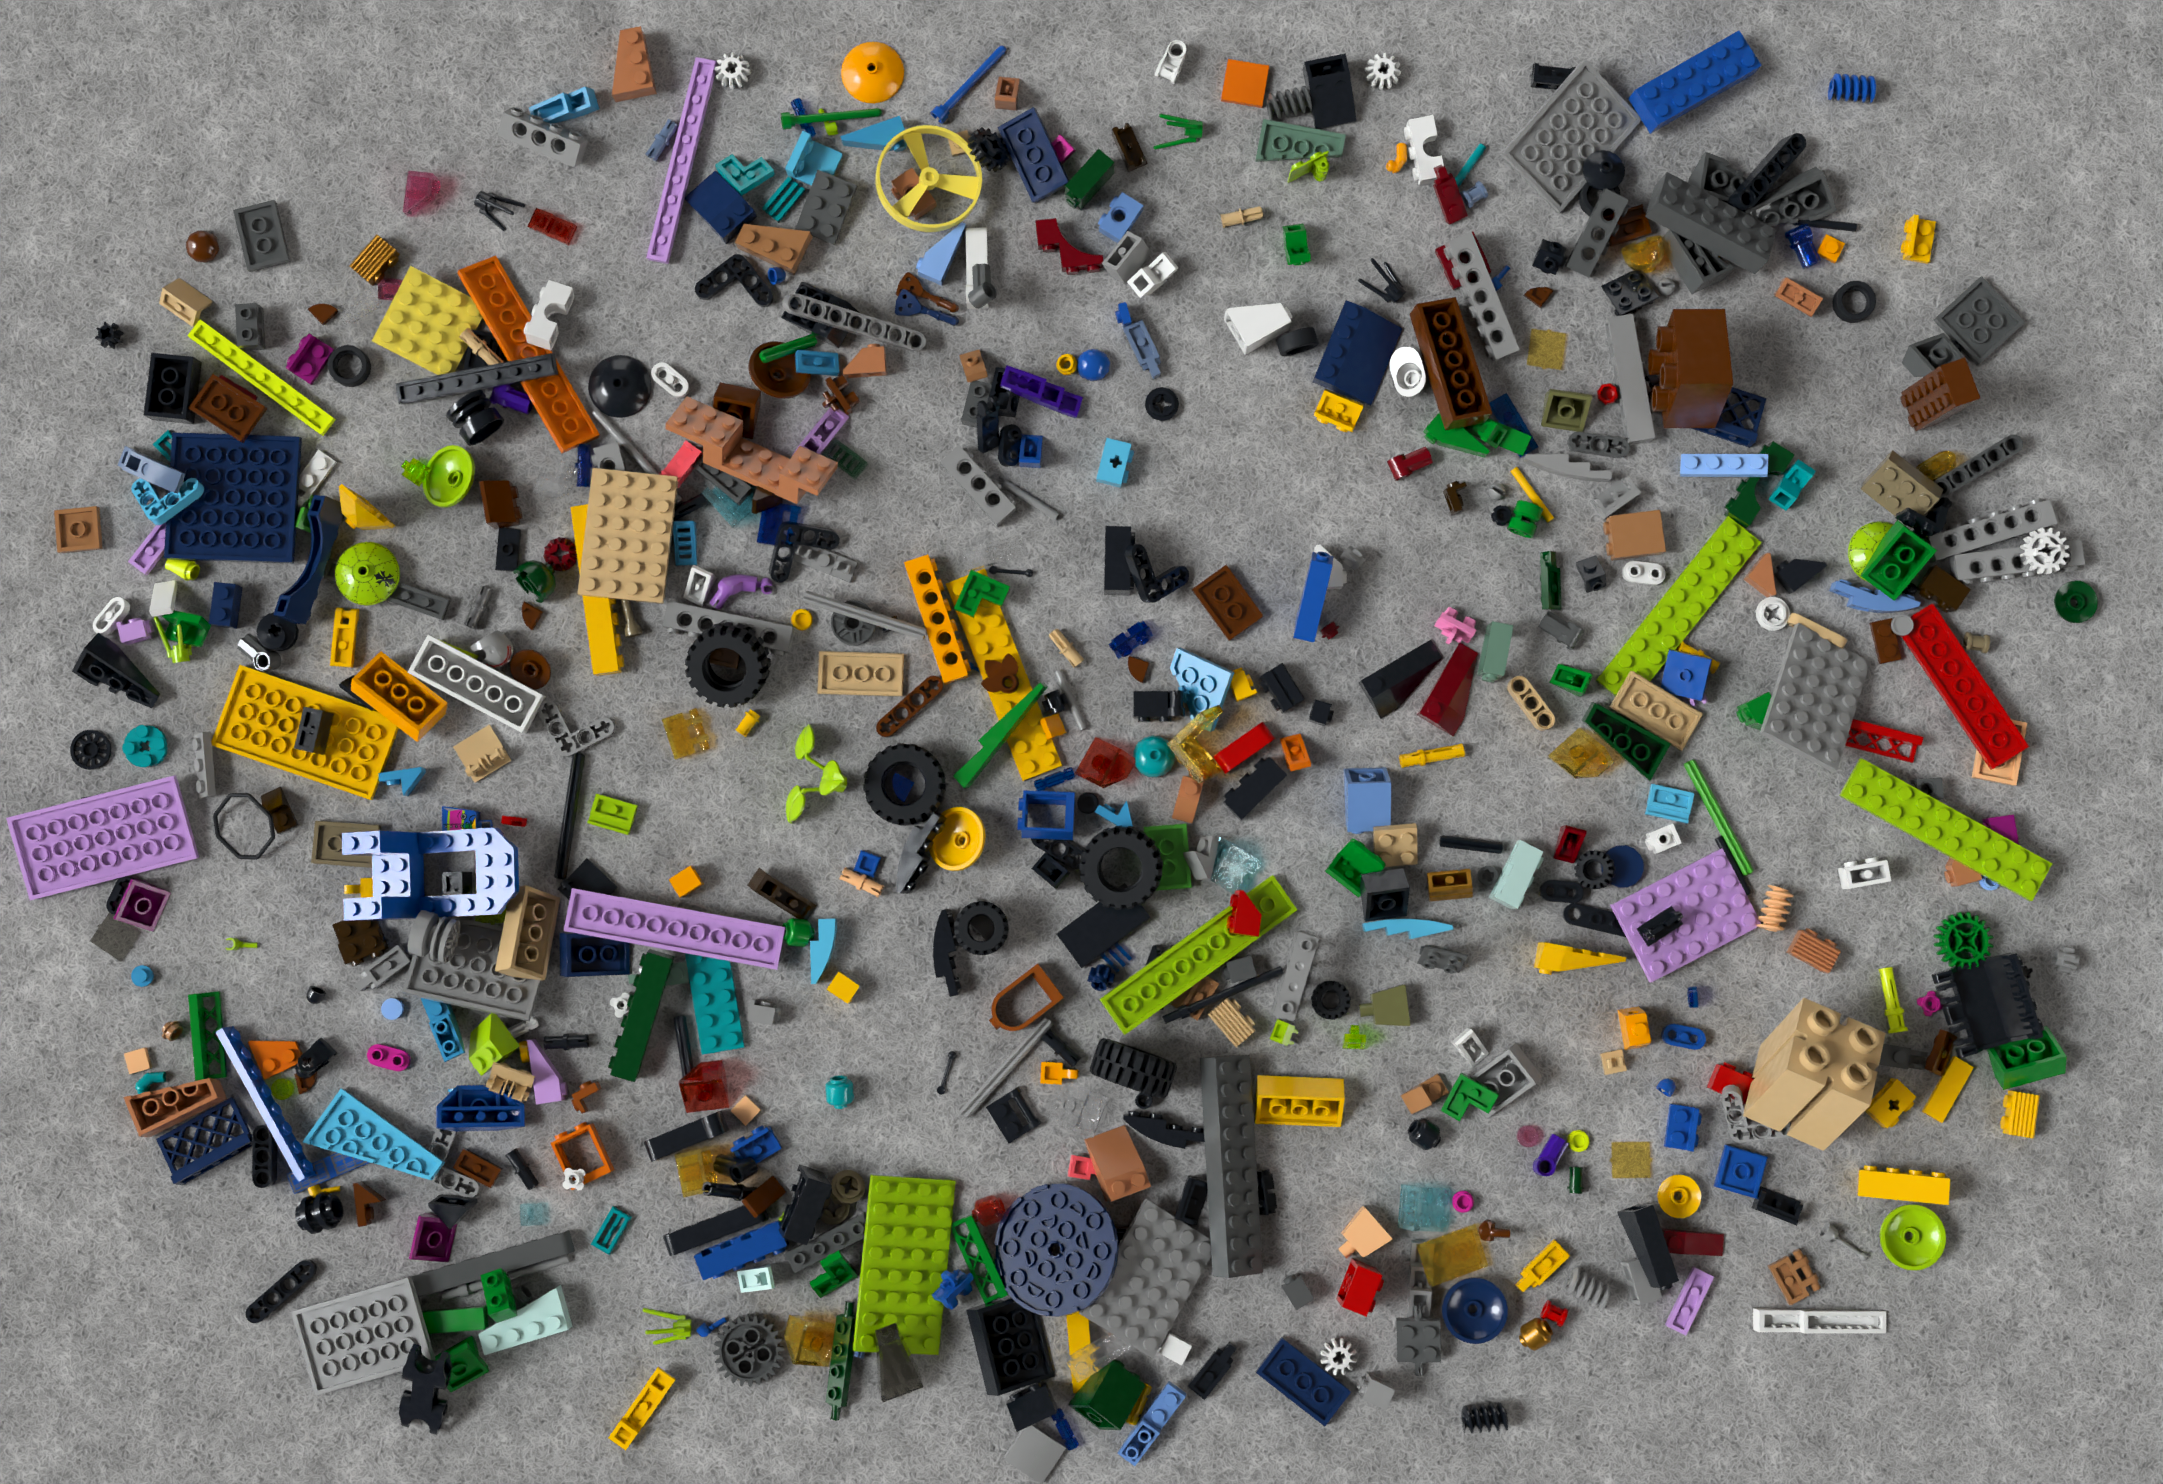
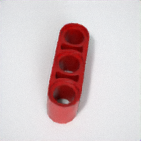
(1243, 747)

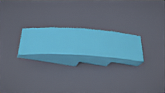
(1414, 927)

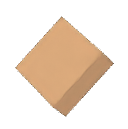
(137, 1060)
(745, 1110)

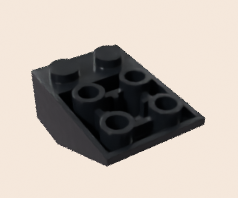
(1330, 91)
(821, 331)

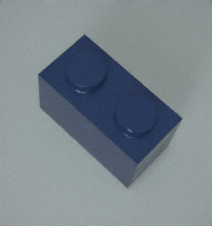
(225, 605)

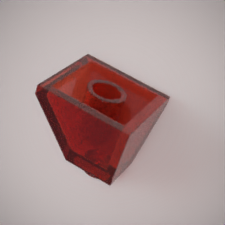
(1105, 764)
(705, 1087)

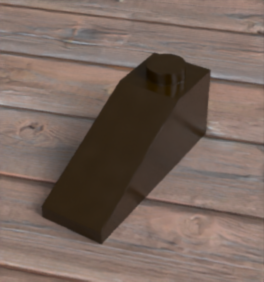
(781, 894)

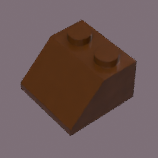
(739, 403)
(500, 503)

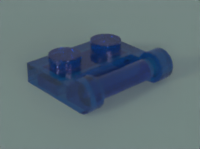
(772, 519)

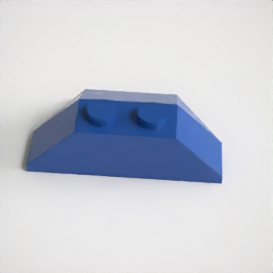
(479, 1110)

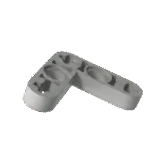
(575, 737)
(1743, 1123)
(439, 1179)

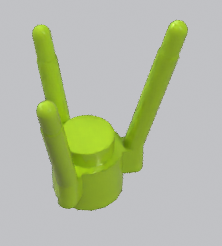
(180, 652)
(680, 1329)

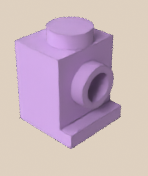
(135, 631)

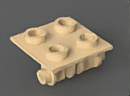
(482, 753)
(519, 1079)

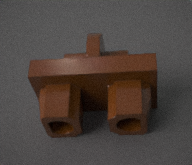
(847, 402)

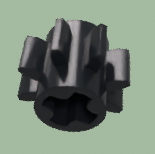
(115, 337)
(1054, 702)

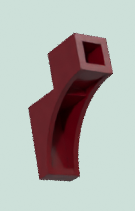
(1072, 260)

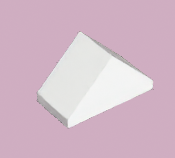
(699, 585)
(1470, 1047)

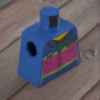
(462, 819)

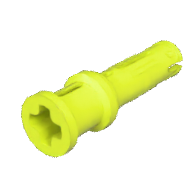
(1894, 1011)

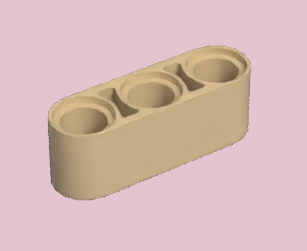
(1540, 708)

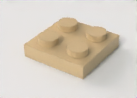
(1396, 844)

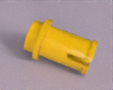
(748, 722)

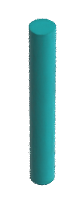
(1469, 164)

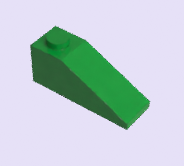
(1454, 439)

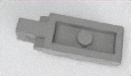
(384, 968)

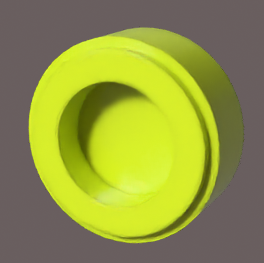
(1578, 1141)

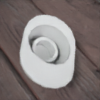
(1407, 371)

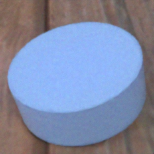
(392, 1008)

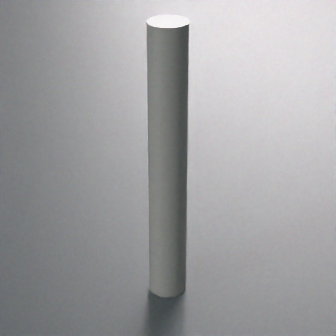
(1030, 500)
(1071, 700)

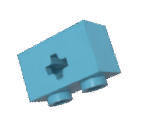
(1114, 450)

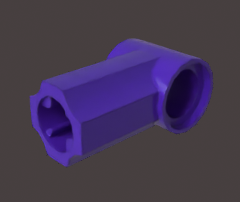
(508, 397)
(1551, 1154)

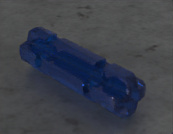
(797, 106)
(1054, 779)
(1065, 1430)

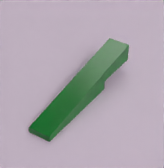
(996, 737)
(456, 1319)

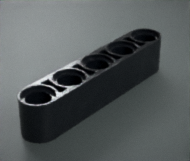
(1767, 172)
(711, 1229)

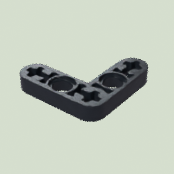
(733, 274)
(797, 538)
(1151, 582)

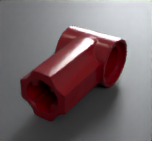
(1406, 464)

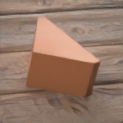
(1007, 93)
(1762, 576)

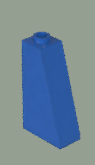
(1313, 596)

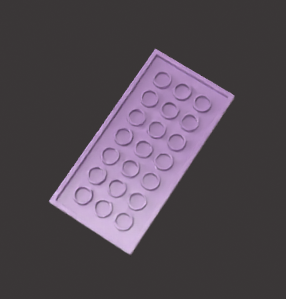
(102, 837)

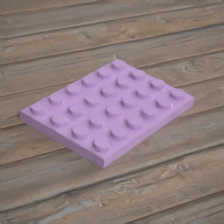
(1711, 907)

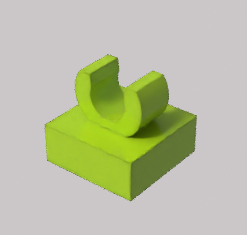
(1282, 1033)

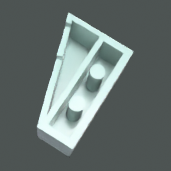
(1517, 875)

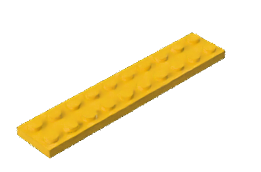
(992, 640)

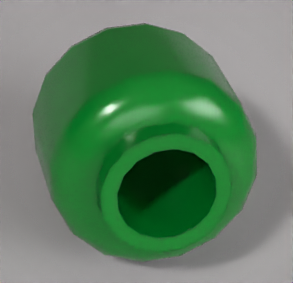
(798, 932)

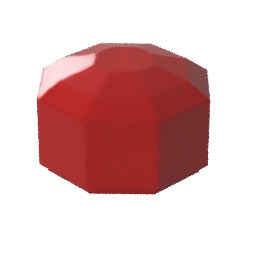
(1607, 394)

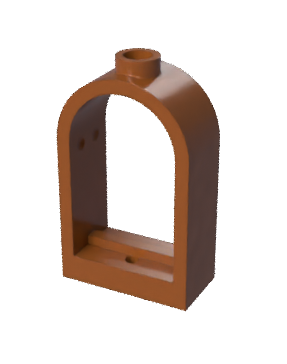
(1045, 983)

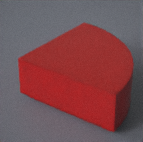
(514, 821)

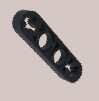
(282, 1292)

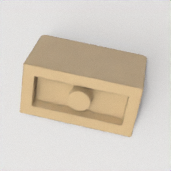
(184, 301)

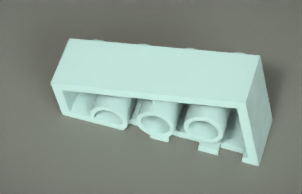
(534, 1321)

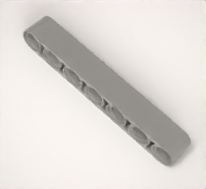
(844, 322)

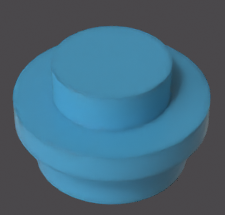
(142, 975)

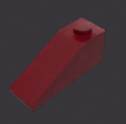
(1693, 1242)

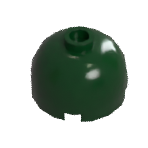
(536, 576)

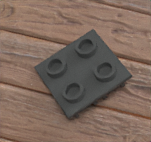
(1441, 958)

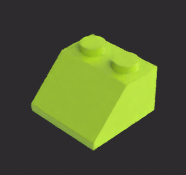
(490, 1044)

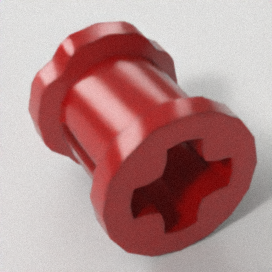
(1554, 1313)

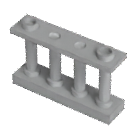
(1295, 976)

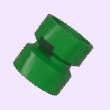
(1527, 512)

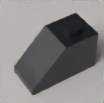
(1797, 573)

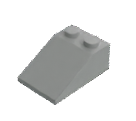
(1509, 1075)

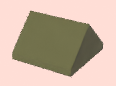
(1565, 410)

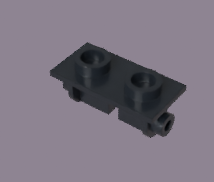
(1660, 925)
(1267, 1201)

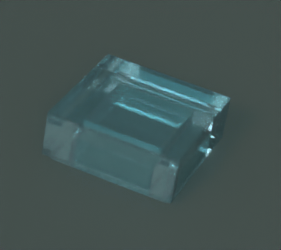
(531, 1214)

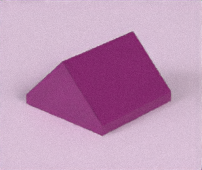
(142, 904)
(432, 1239)

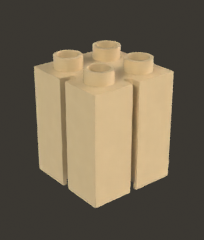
(1814, 1074)

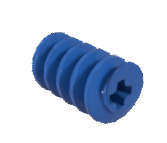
(1852, 86)

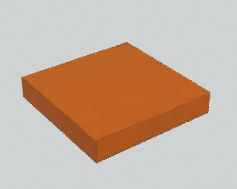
(1244, 83)

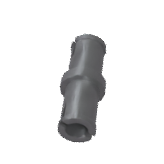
(478, 607)

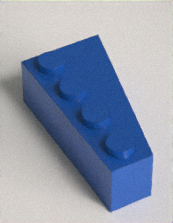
(740, 1250)

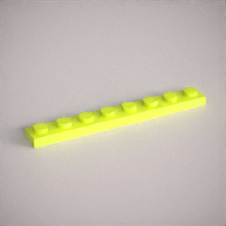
(261, 377)

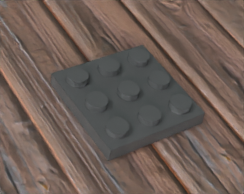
(1979, 320)

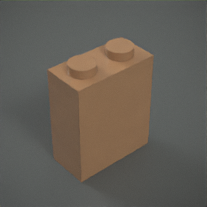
(1634, 535)

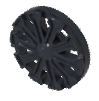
(90, 749)

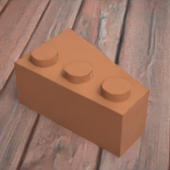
(633, 68)

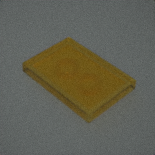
(1452, 1255)

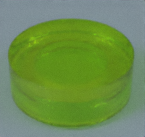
(282, 1089)

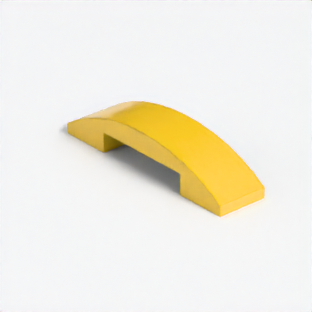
(1078, 1338)
(642, 1408)

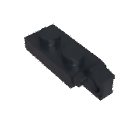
(1212, 1371)

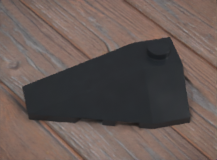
(108, 664)

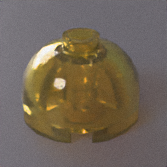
(1644, 254)

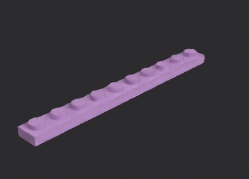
(682, 160)

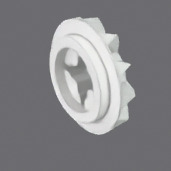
(1782, 613)

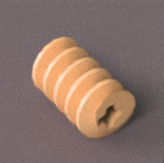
(1775, 909)

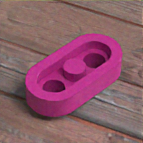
(388, 1057)

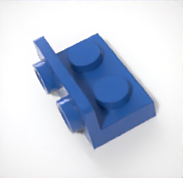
(1682, 1127)

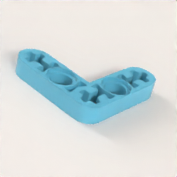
(159, 504)

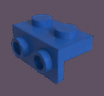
(758, 1146)

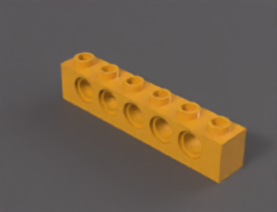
(915, 569)

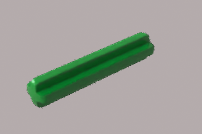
(788, 348)

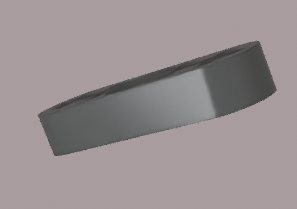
(1614, 442)

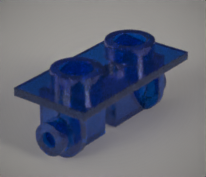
(1123, 645)

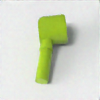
(831, 128)
(240, 944)

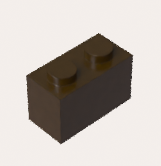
(1942, 589)

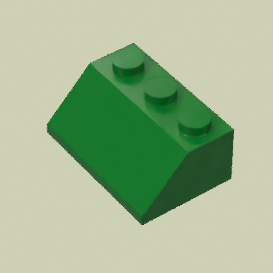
(2027, 1060)

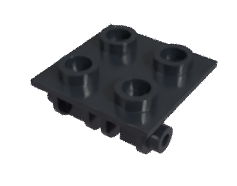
(1629, 292)
(587, 878)

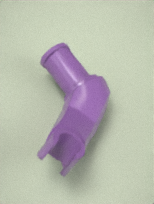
(736, 583)

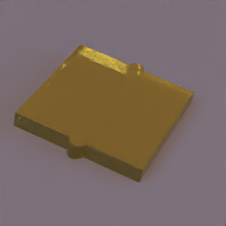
(1546, 349)
(1630, 1159)

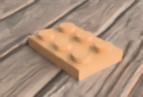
(2006, 772)

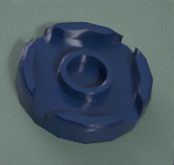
(1628, 866)

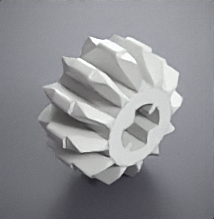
(724, 73)
(1380, 78)
(1331, 1353)

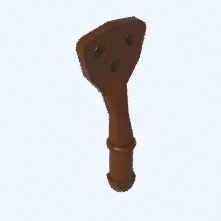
(920, 292)

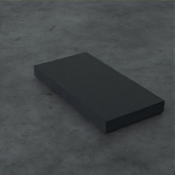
(1099, 930)

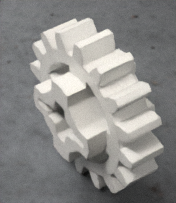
(2044, 542)

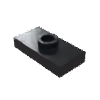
(508, 549)

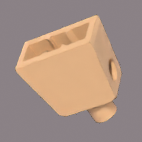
(1363, 1234)

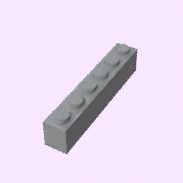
(1630, 379)

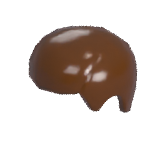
(202, 246)

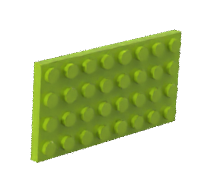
(904, 1260)

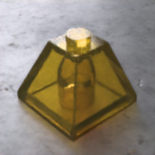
(1581, 756)
(809, 1340)

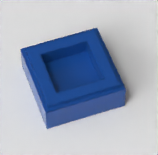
(867, 863)

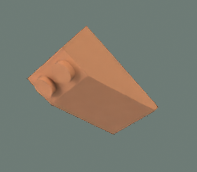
(1117, 1164)

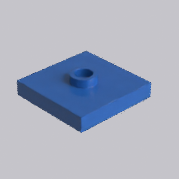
(1686, 674)
(1740, 1171)

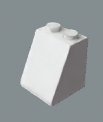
(1257, 324)

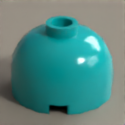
(1153, 756)

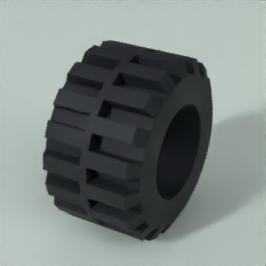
(962, 928)

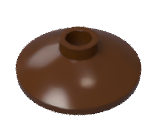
(522, 671)

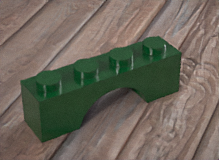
(1744, 505)

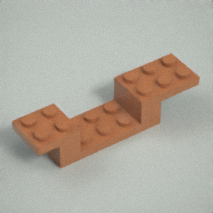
(748, 461)

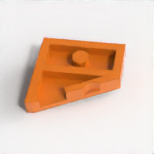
(275, 1056)

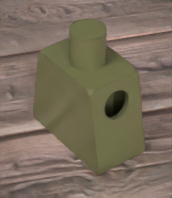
(1388, 1007)

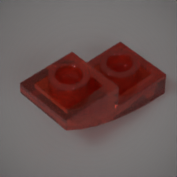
(552, 226)

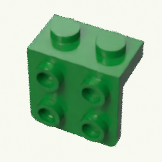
(1351, 863)

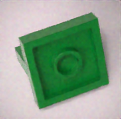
(465, 1362)

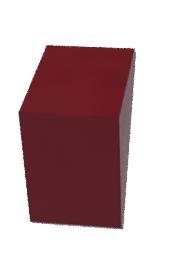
(1569, 843)

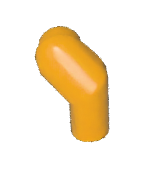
(1395, 166)

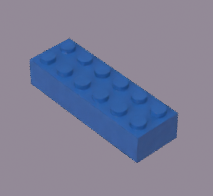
(1694, 82)

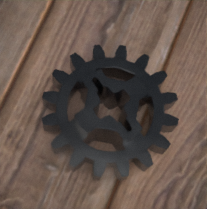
(988, 149)

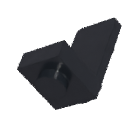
(1927, 526)

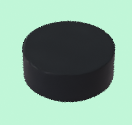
(1087, 803)

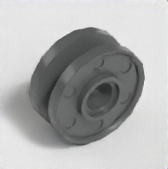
(850, 636)

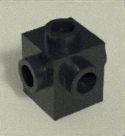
(1550, 257)

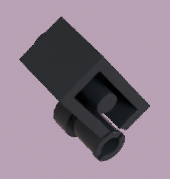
(1157, 705)

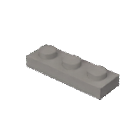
(204, 765)

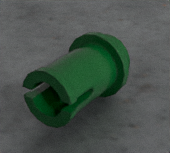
(1575, 1180)

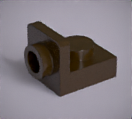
(1453, 500)

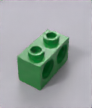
(499, 1295)

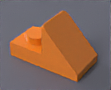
(1295, 752)

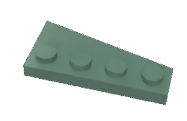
(1296, 142)

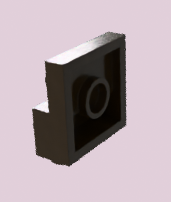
(360, 940)

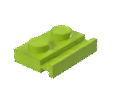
(612, 814)

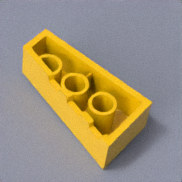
(1903, 1186)

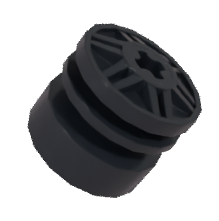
(475, 417)

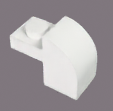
(1153, 276)

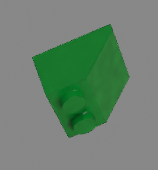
(1754, 711)

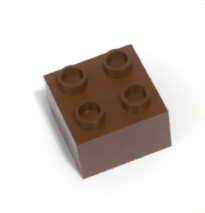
(1691, 368)

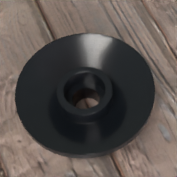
(1598, 176)

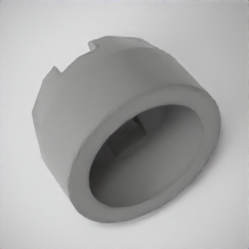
(1666, 290)
(1495, 495)

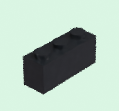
(1254, 787)

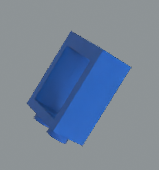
(1047, 798)

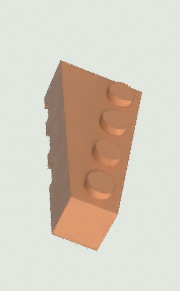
(166, 1107)

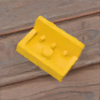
(1338, 411)

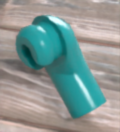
(147, 1079)

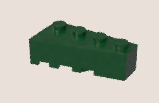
(1636, 745)

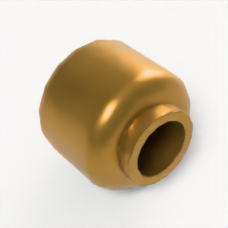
(1535, 1334)

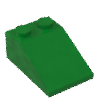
(1897, 560)

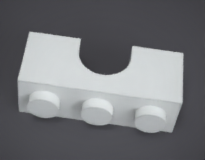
(1419, 132)
(553, 299)

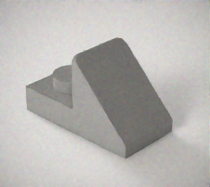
(1202, 861)

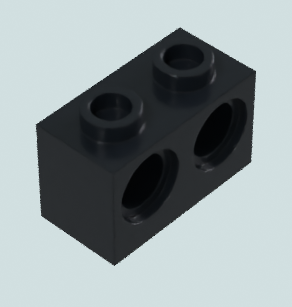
(1007, 400)

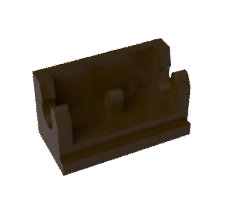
(1129, 147)

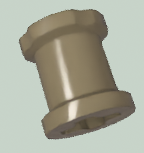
(1976, 642)

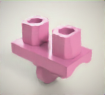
(1455, 629)

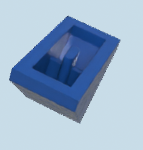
(1030, 451)

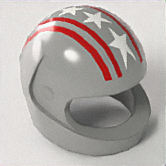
(497, 649)

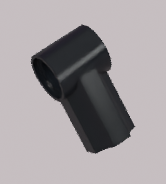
(735, 1168)

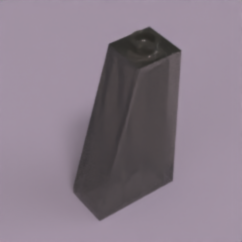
(895, 1364)

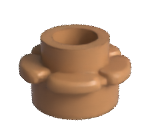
(169, 1028)

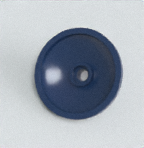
(1485, 1321)

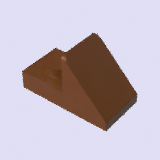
(363, 1196)

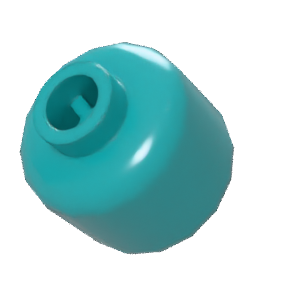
(839, 1091)

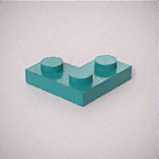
(744, 178)

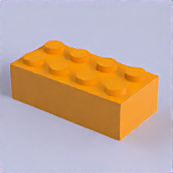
(398, 696)

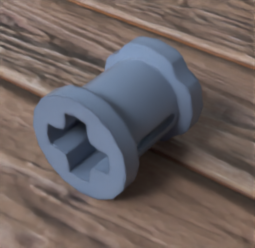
(1474, 194)

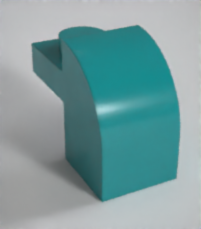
(1791, 484)

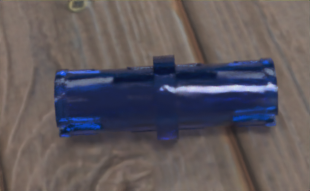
(583, 465)

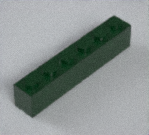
(641, 1016)

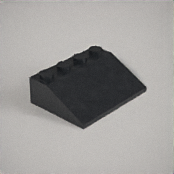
(1009, 1346)

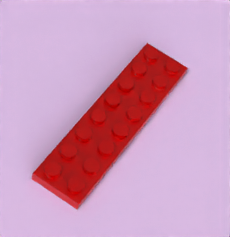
(1963, 688)

